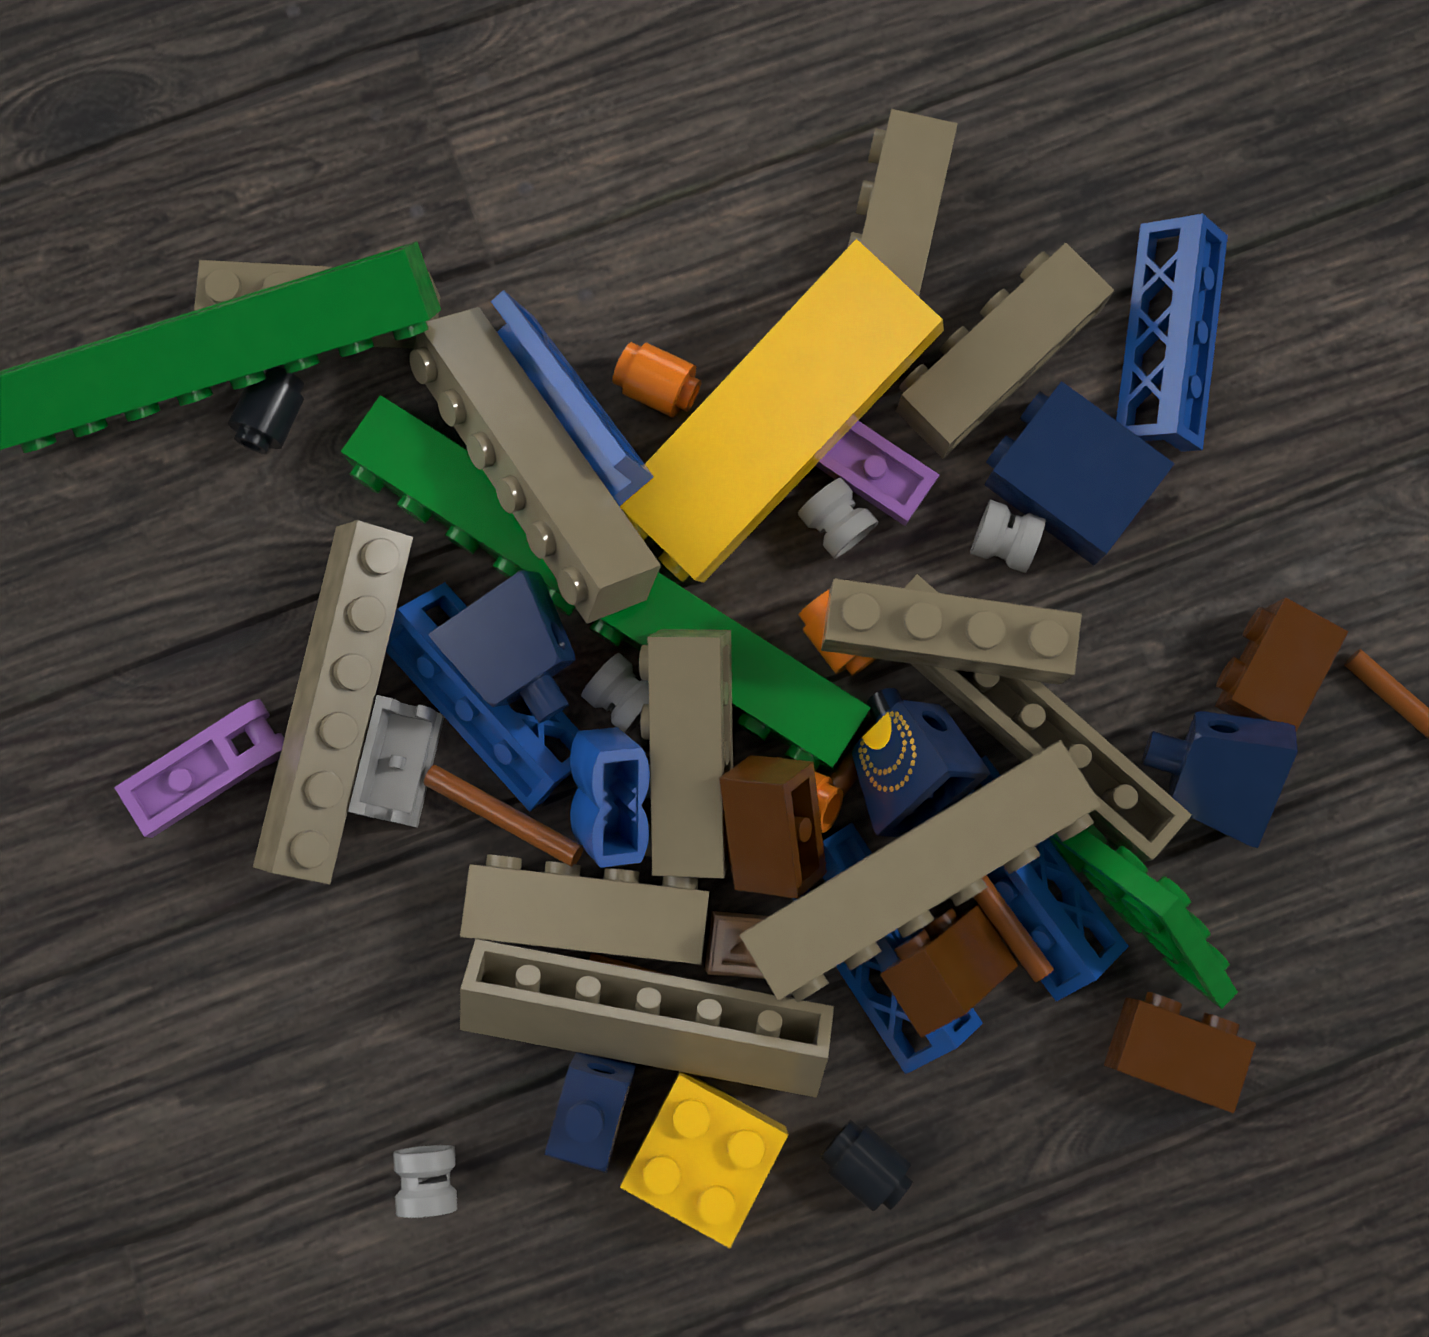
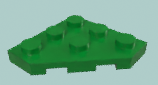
(1151, 908)

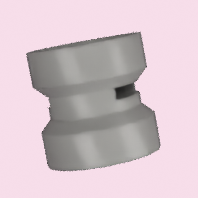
(833, 512)
(1008, 536)
(619, 691)
(425, 1181)

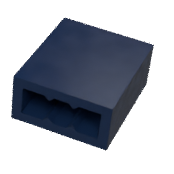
(1076, 471)

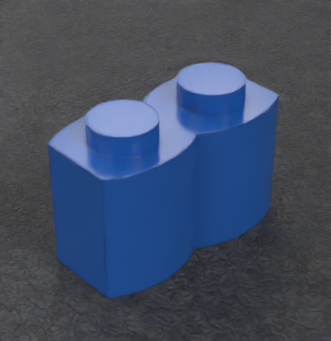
(611, 788)

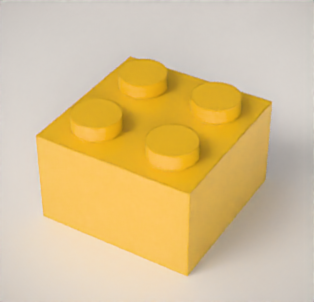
(705, 1158)

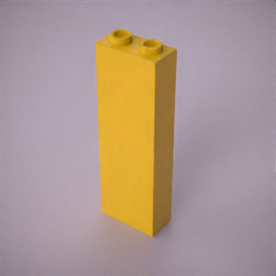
(780, 412)

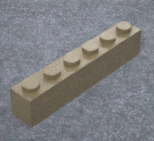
(534, 465)
(333, 702)
(1031, 718)
(921, 870)
(645, 1018)

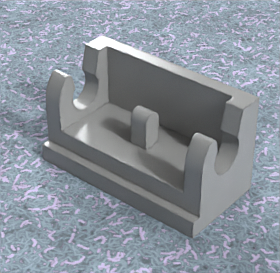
(395, 761)

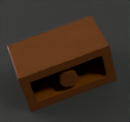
(1281, 664)
(773, 826)
(948, 968)
(1179, 1053)

